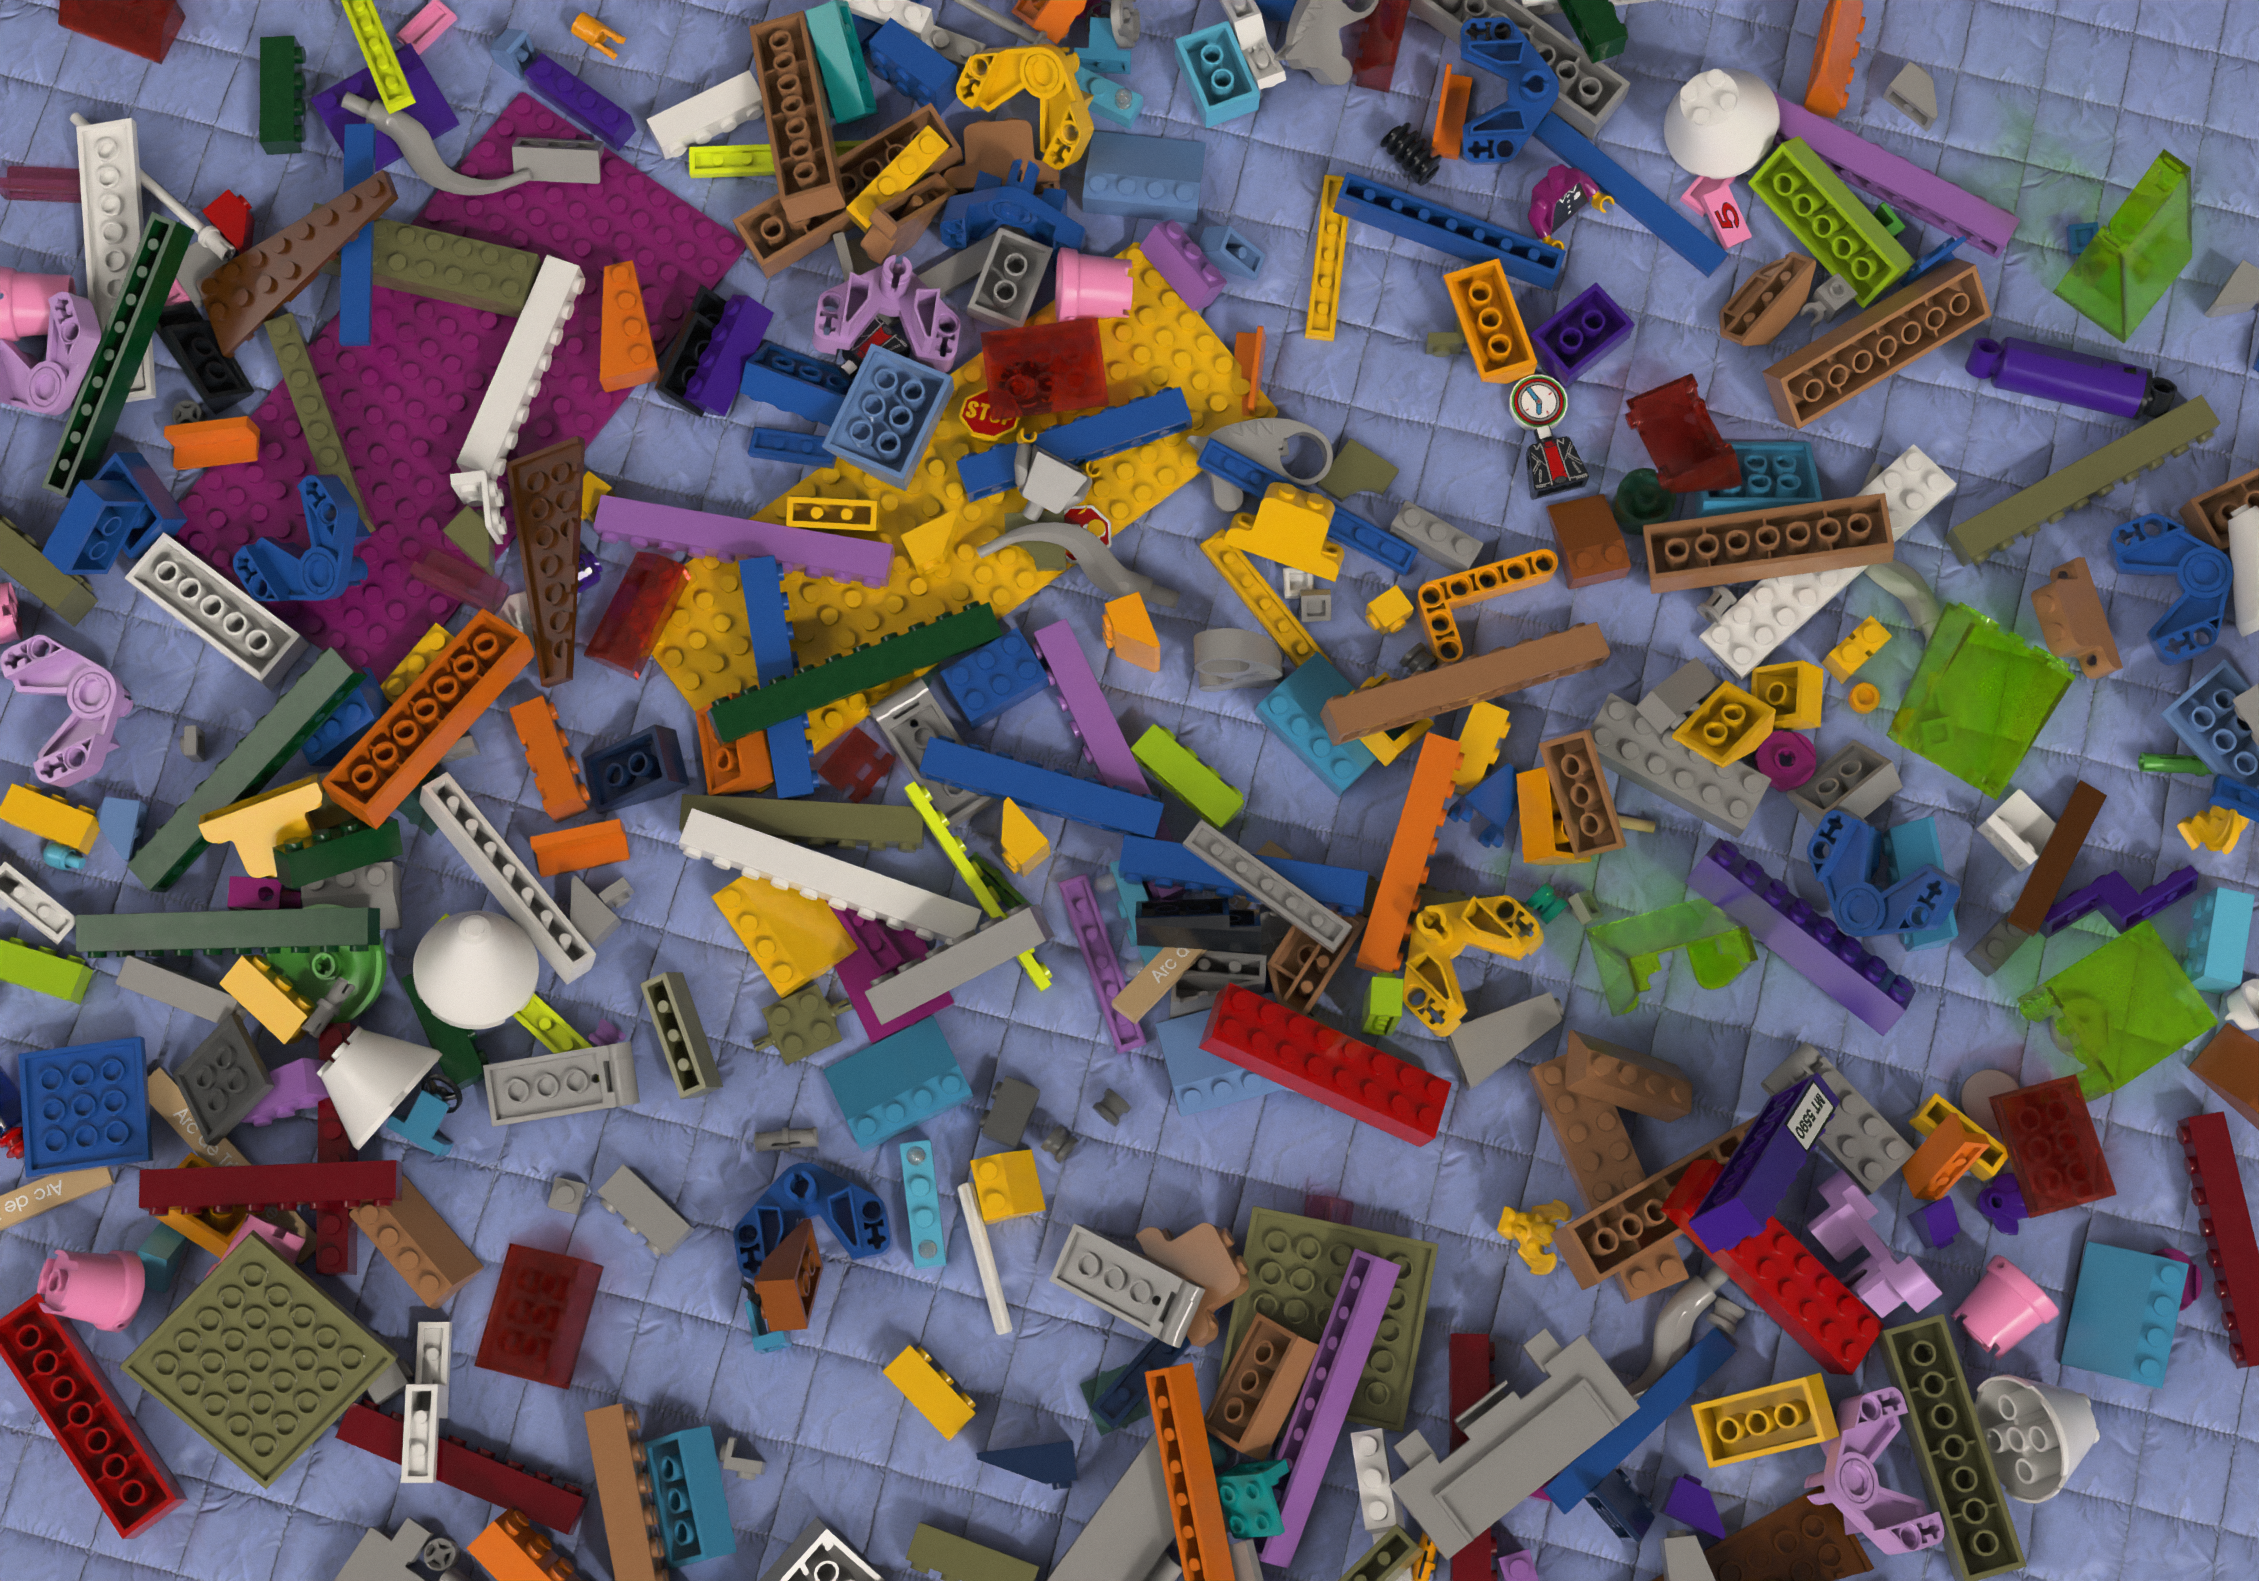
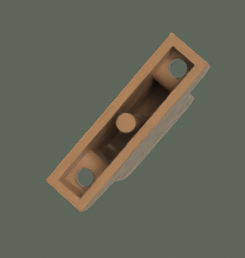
(992, 149)
(905, 218)
(2075, 619)
(1206, 1258)

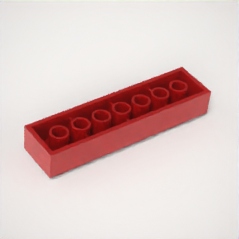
(1325, 1065)
(1784, 1281)
(88, 1418)

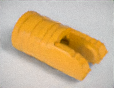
(595, 33)

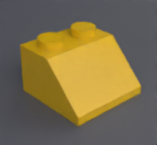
(1793, 691)
(1021, 841)
(1007, 1186)

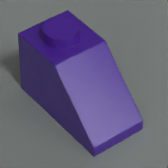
(1936, 1223)
(1692, 1506)

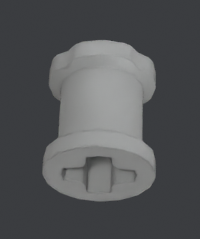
(1716, 604)

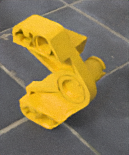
(1044, 74)
(1442, 934)

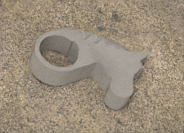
(1315, 40)
(1259, 442)
(1236, 660)

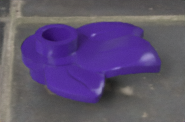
(2008, 1204)

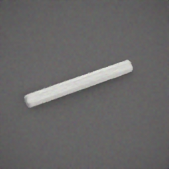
(985, 1258)

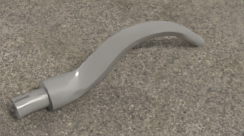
(421, 151)
(1092, 555)
(1905, 583)
(1675, 1326)

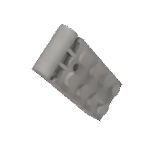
(895, 717)
(561, 1084)
(1857, 1135)
(1127, 1284)

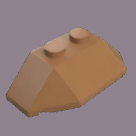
(1767, 301)
(1304, 967)

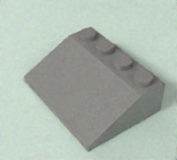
(820, 1556)

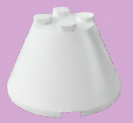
(1721, 123)
(373, 1079)
(2034, 1434)

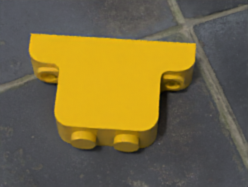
(1290, 530)
(265, 822)

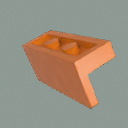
(1451, 114)
(1250, 355)
(213, 442)
(581, 848)
(1943, 1159)

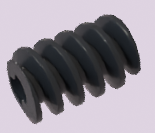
(1411, 153)

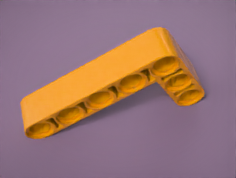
(1475, 593)

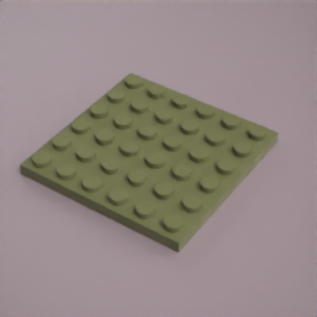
(1296, 1255)
(259, 1360)

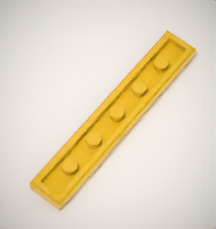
(1327, 265)
(1260, 599)

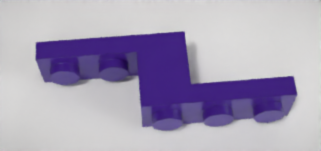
(2119, 901)

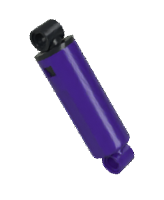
(2071, 377)

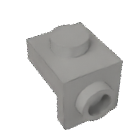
(745, 1468)

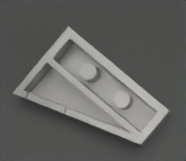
(1210, 974)

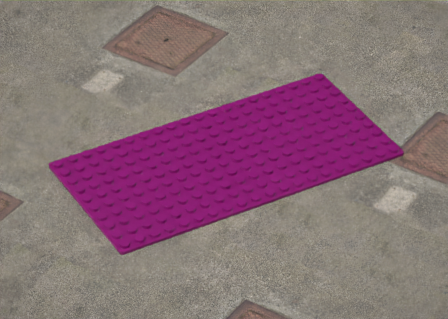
(427, 371)

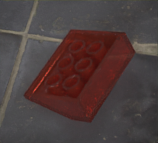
(1044, 369)
(2052, 1146)
(539, 1315)

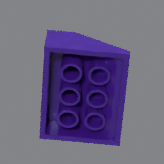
(429, 110)

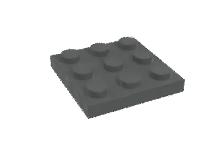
(223, 1079)

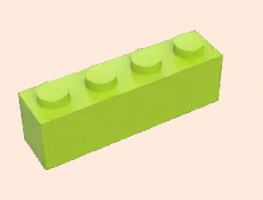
(1187, 778)
(43, 971)
(1382, 1005)

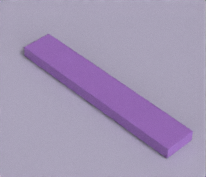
(1100, 959)

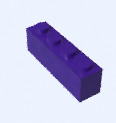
(580, 101)
(725, 358)

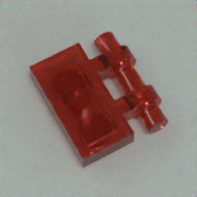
(849, 760)

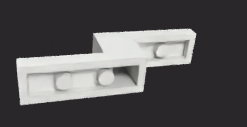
(919, 22)
(1251, 36)
(34, 904)
(426, 1402)
(1379, 1503)

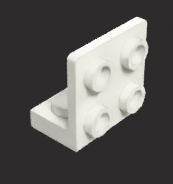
(479, 489)
(2018, 830)

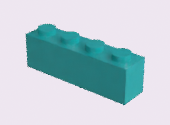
(841, 62)

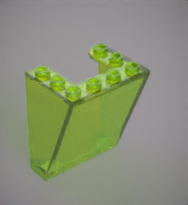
(2142, 254)
(1978, 699)
(1630, 947)
(2121, 1009)

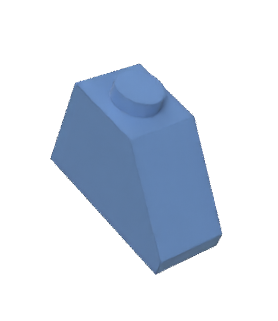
(513, 51)
(1231, 251)
(123, 824)

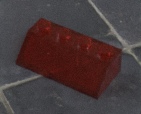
(131, 25)
(1381, 45)
(638, 613)

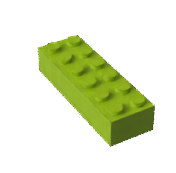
(1831, 221)

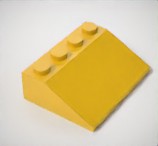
(784, 932)

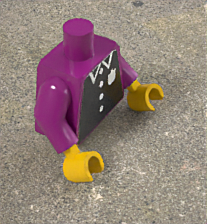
(1559, 198)

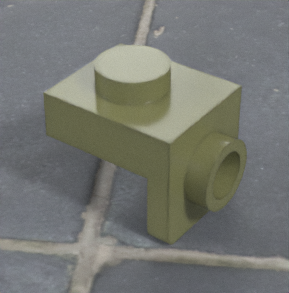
(1445, 343)

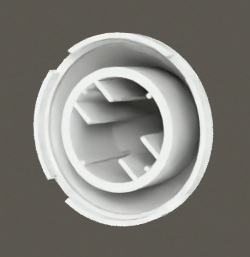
(2244, 556)
(475, 969)

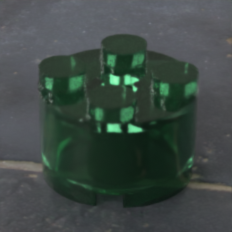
(1633, 514)

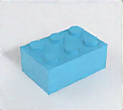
(1217, 74)
(2218, 940)

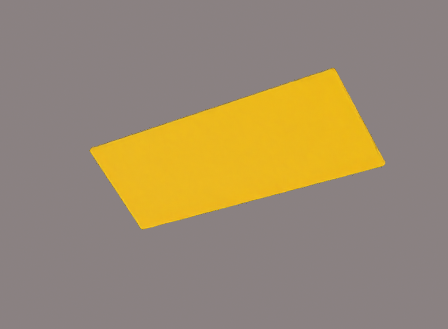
(1158, 347)

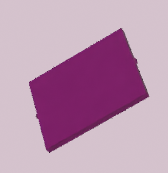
(858, 973)

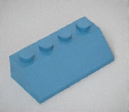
(1907, 850)
(689, 1497)

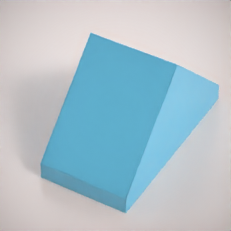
(161, 1256)

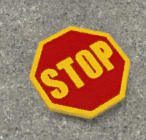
(977, 418)

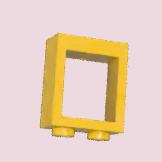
(1381, 744)

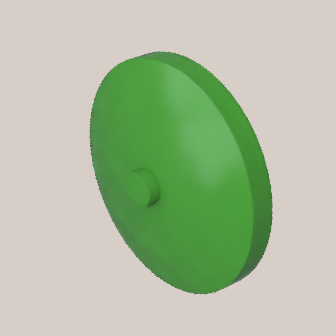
(318, 971)

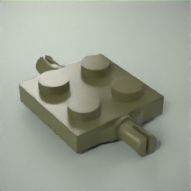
(802, 1024)

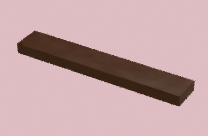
(2056, 858)

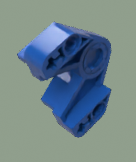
(1530, 89)
(991, 205)
(324, 571)
(2199, 572)
(1862, 906)
(806, 1193)

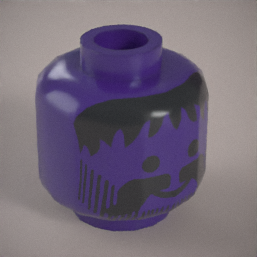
(588, 570)

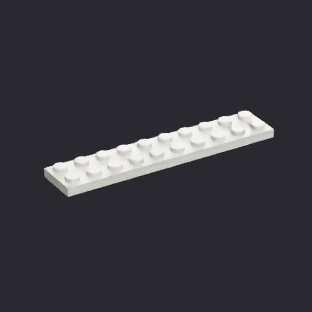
(112, 223)
(1785, 603)

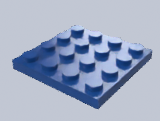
(85, 1107)

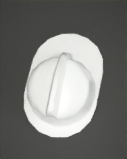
(2244, 1005)

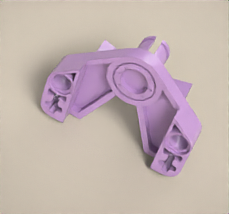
(894, 293)
(55, 383)
(92, 694)
(1881, 1277)
(1850, 1481)

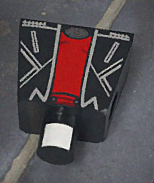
(878, 334)
(1553, 465)

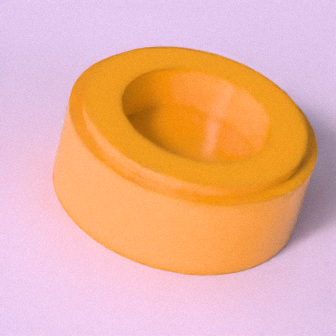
(1864, 698)

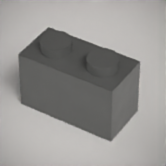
(1996, 946)
(1010, 1112)

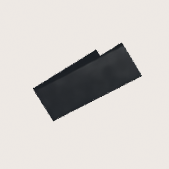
(689, 345)
(197, 352)
(1198, 925)

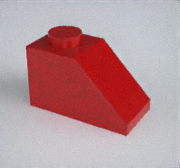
(232, 219)

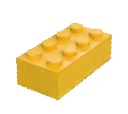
(1765, 1420)

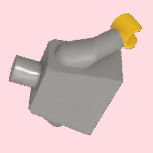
(1048, 479)

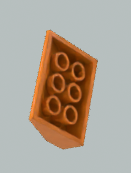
(1833, 57)

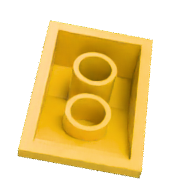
(1727, 725)

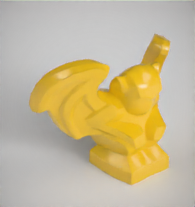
(2216, 829)
(1533, 1231)

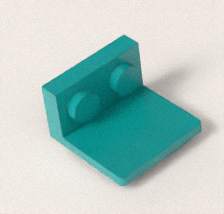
(1250, 1498)

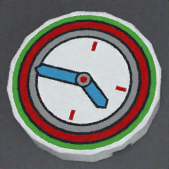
(1538, 402)

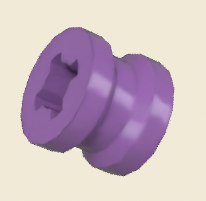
(606, 1034)

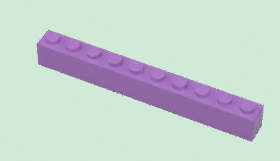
(1898, 181)
(742, 539)
(1093, 721)
(1327, 1397)

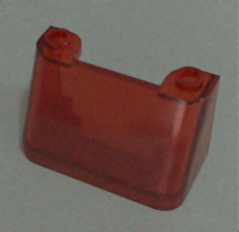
(1683, 439)

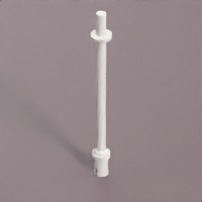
(207, 235)

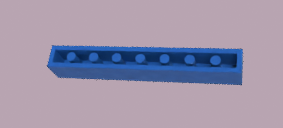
(1448, 230)
(1081, 441)
(774, 658)
(1041, 789)
(1173, 865)

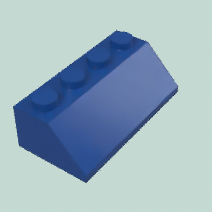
(795, 383)

